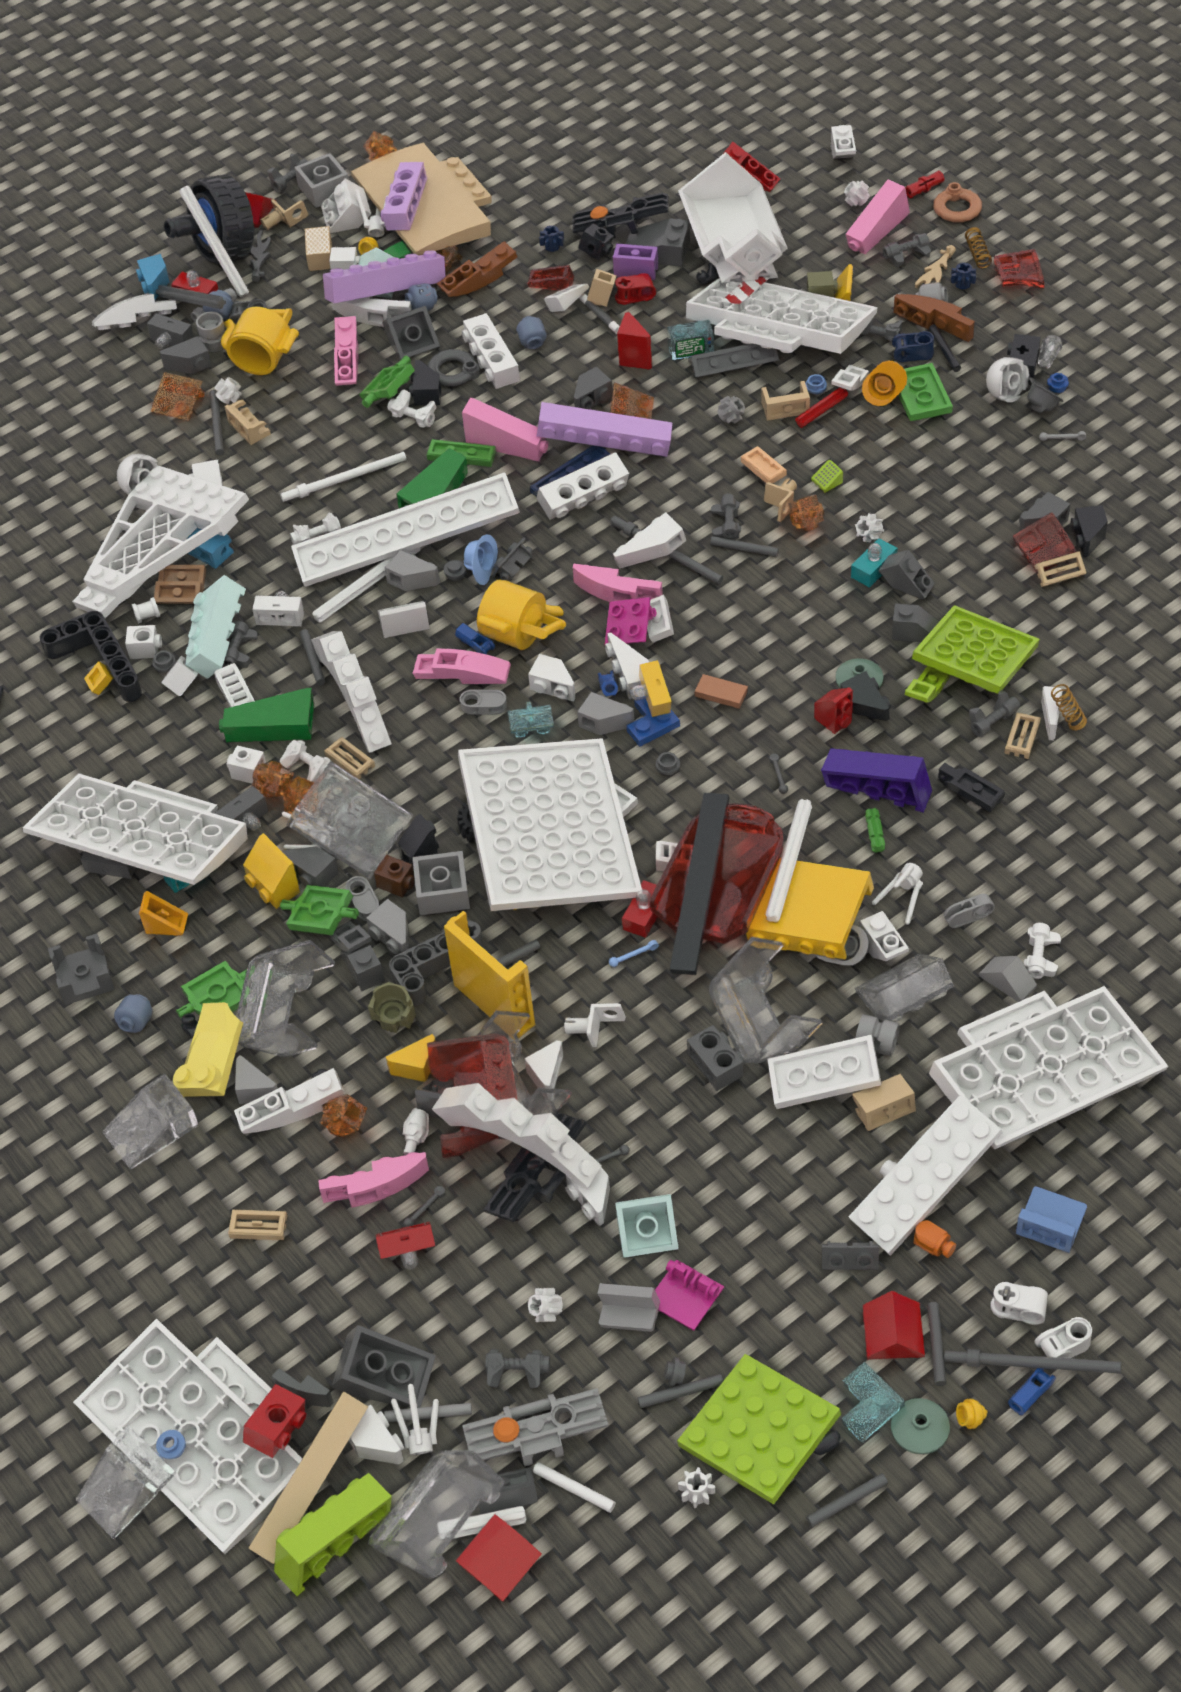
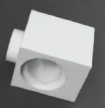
(142, 641)

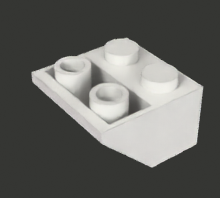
(342, 207)

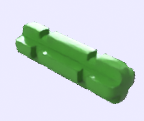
(875, 830)

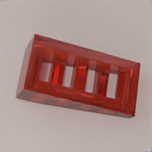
(551, 278)

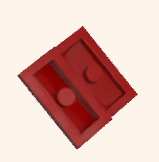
(498, 1557)

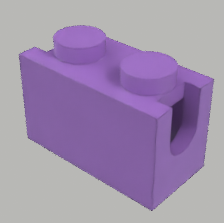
(634, 260)

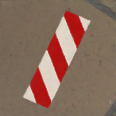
(745, 291)

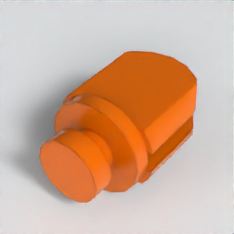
(933, 1239)

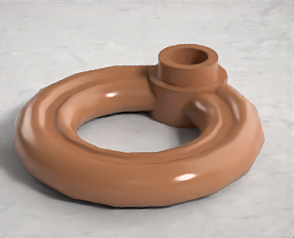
(954, 193)

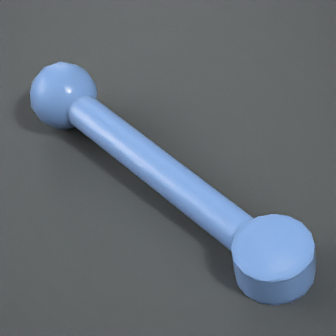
(652, 945)

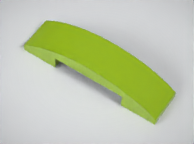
(928, 685)

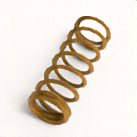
(974, 249)
(1081, 714)

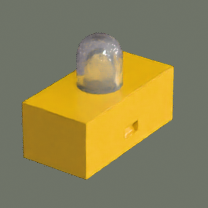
(652, 688)

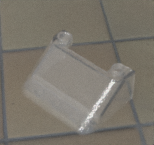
(435, 1510)

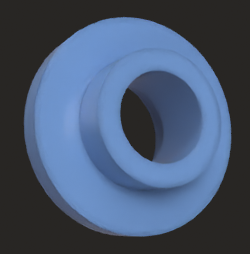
(816, 384)
(177, 1448)

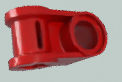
(635, 288)

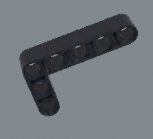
(94, 630)

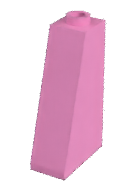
(879, 217)
(496, 428)

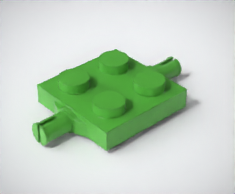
(387, 382)
(319, 909)
(213, 986)

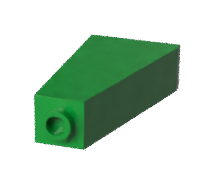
(438, 478)
(271, 719)

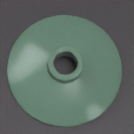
(856, 666)
(916, 1437)

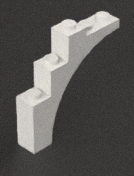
(355, 687)
(507, 1118)

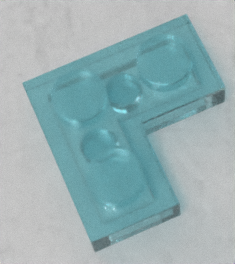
(877, 1402)

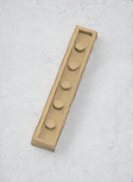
(309, 1474)

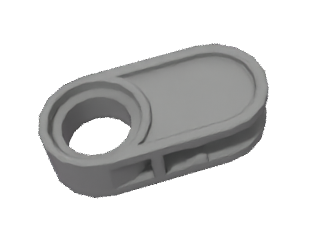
(488, 702)
(364, 901)
(969, 910)

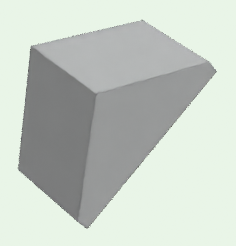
(1009, 976)
(251, 1082)

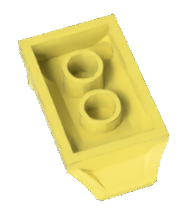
(210, 1053)

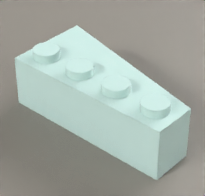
(212, 625)

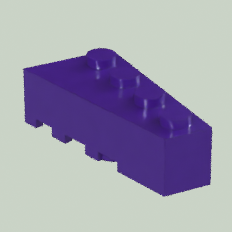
(879, 775)

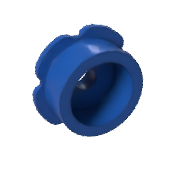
(1057, 382)

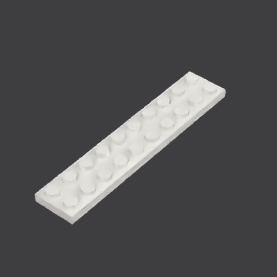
(405, 529)

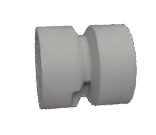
(210, 330)
(883, 1034)

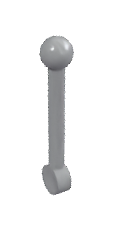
(1080, 435)

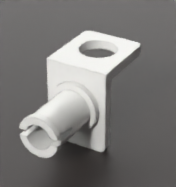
(592, 1023)

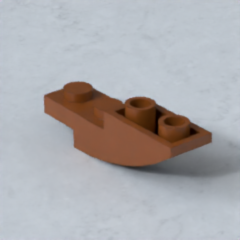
(476, 275)
(929, 311)

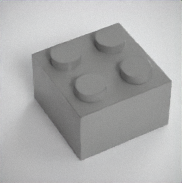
(319, 178)
(441, 883)

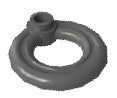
(469, 370)

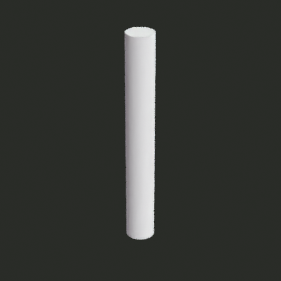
(574, 1487)

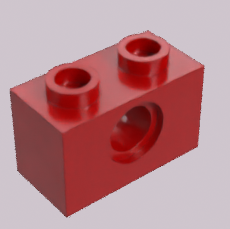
(278, 1406)

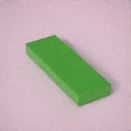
(475, 453)

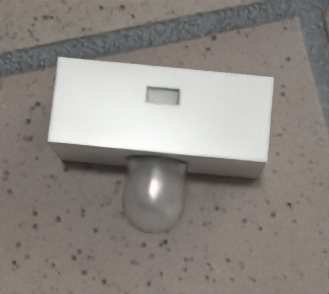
(278, 610)

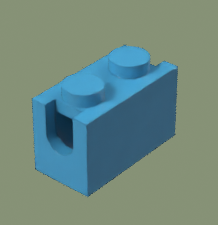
(212, 551)

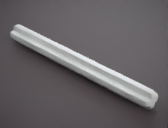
(214, 241)
(353, 590)
(788, 860)

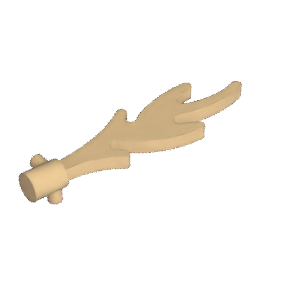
(934, 271)

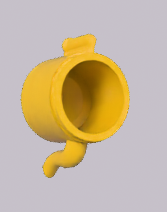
(259, 339)
(516, 615)

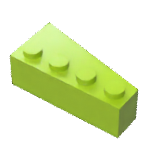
(329, 1531)

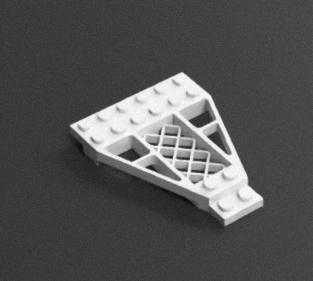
(169, 498)

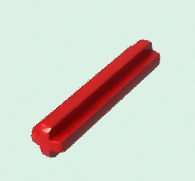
(821, 407)

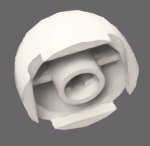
(1007, 379)
(134, 470)

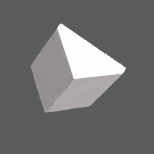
(403, 619)

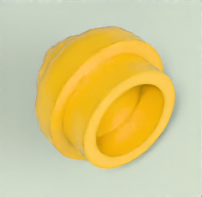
(367, 244)
(970, 1413)

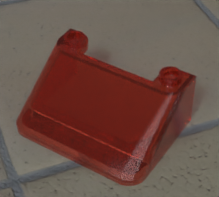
(472, 1061)

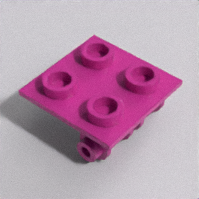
(629, 619)
(686, 1294)

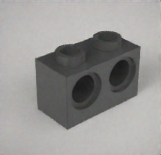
(711, 1059)

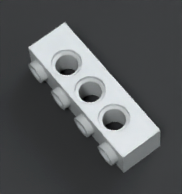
(490, 351)
(608, 467)

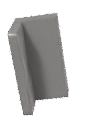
(628, 1307)

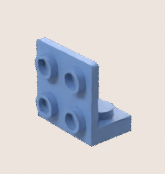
(1051, 1219)

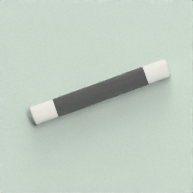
(600, 313)

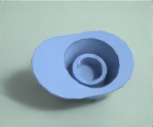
(481, 557)

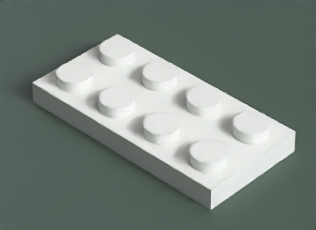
(824, 1072)

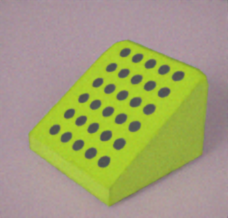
(828, 476)

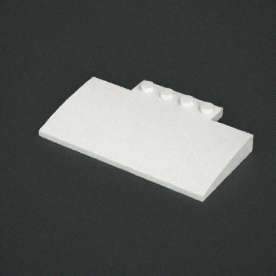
(781, 317)
(140, 827)
(1046, 1061)
(207, 1399)

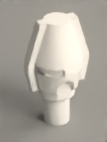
(415, 1129)

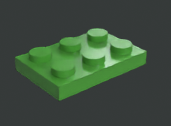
(924, 393)

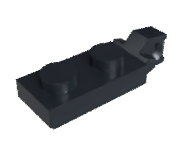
(971, 786)

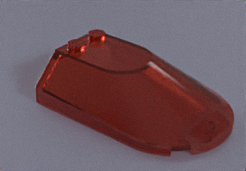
(743, 871)

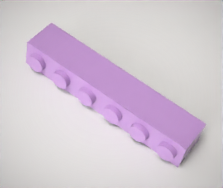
(383, 277)
(604, 429)

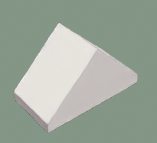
(545, 1065)

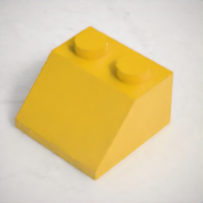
(270, 872)

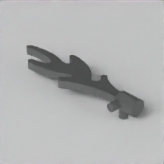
(260, 255)

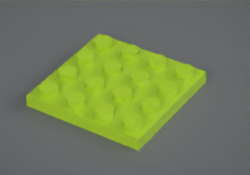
(975, 649)
(759, 1428)

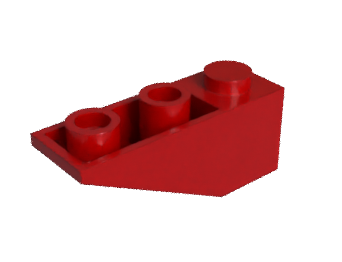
(752, 166)

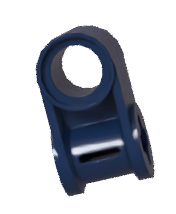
(916, 346)

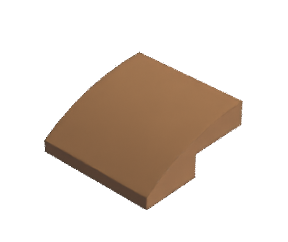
(179, 584)

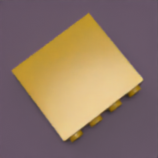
(816, 909)
(484, 978)

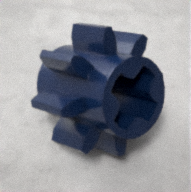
(551, 238)
(963, 275)

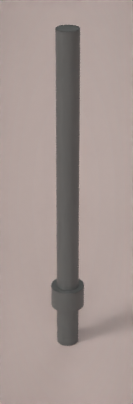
(631, 529)
(975, 1358)

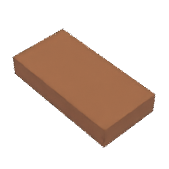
(721, 691)

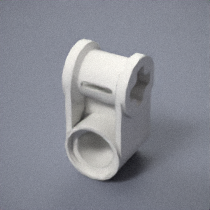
(1022, 1303)
(1060, 1341)

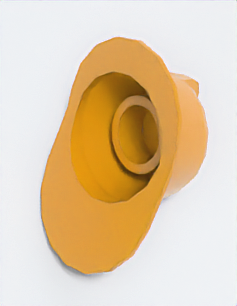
(884, 383)

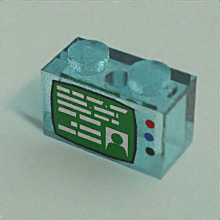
(690, 339)

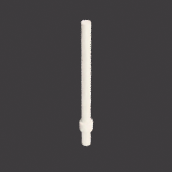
(303, 490)

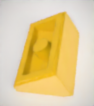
(845, 284)

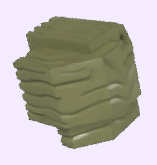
(392, 1007)

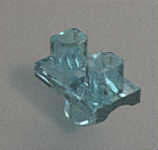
(530, 719)

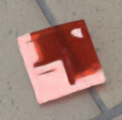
(1019, 269)
(1044, 541)

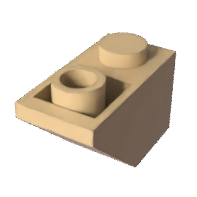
(601, 288)

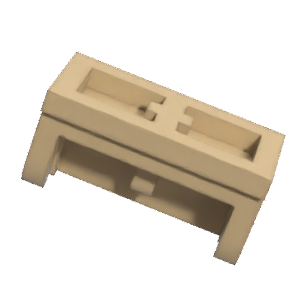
(246, 423)
(884, 1102)

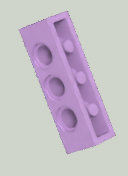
(404, 196)

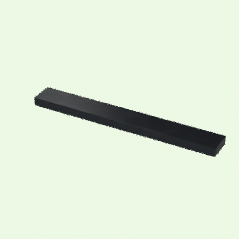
(699, 884)

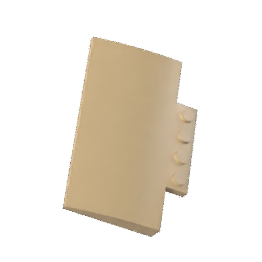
(448, 205)

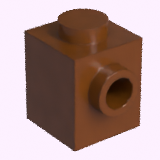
(394, 876)

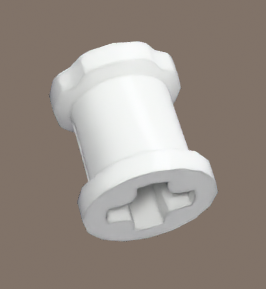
(145, 610)

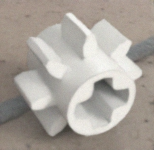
(856, 193)
(228, 390)
(869, 527)
(545, 1304)
(693, 1479)

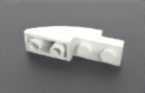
(372, 310)
(124, 311)
(289, 1106)

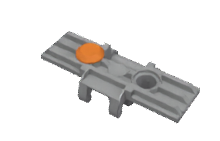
(539, 1433)

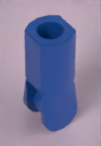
(474, 639)
(608, 684)
(1030, 1392)

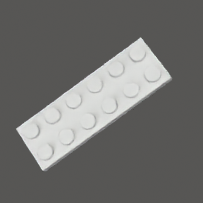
(925, 1174)

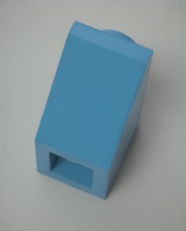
(152, 273)

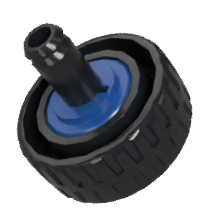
(227, 212)

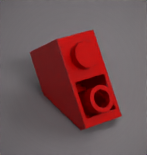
(835, 709)

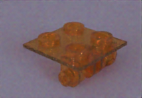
(177, 396)
(631, 402)

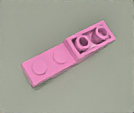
(346, 351)
(609, 586)
(462, 665)
(386, 1179)

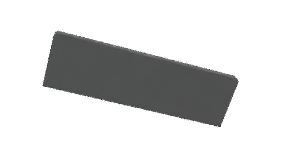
(731, 359)

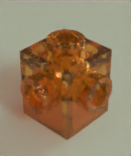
(379, 145)
(806, 512)
(271, 778)
(294, 793)
(343, 1115)

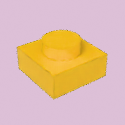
(98, 678)

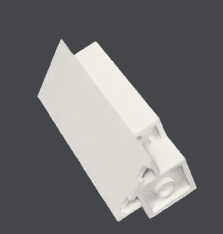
(733, 221)

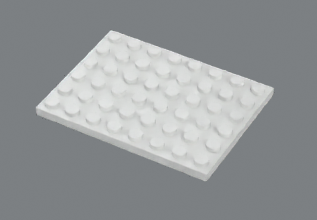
(548, 824)

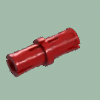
(924, 184)

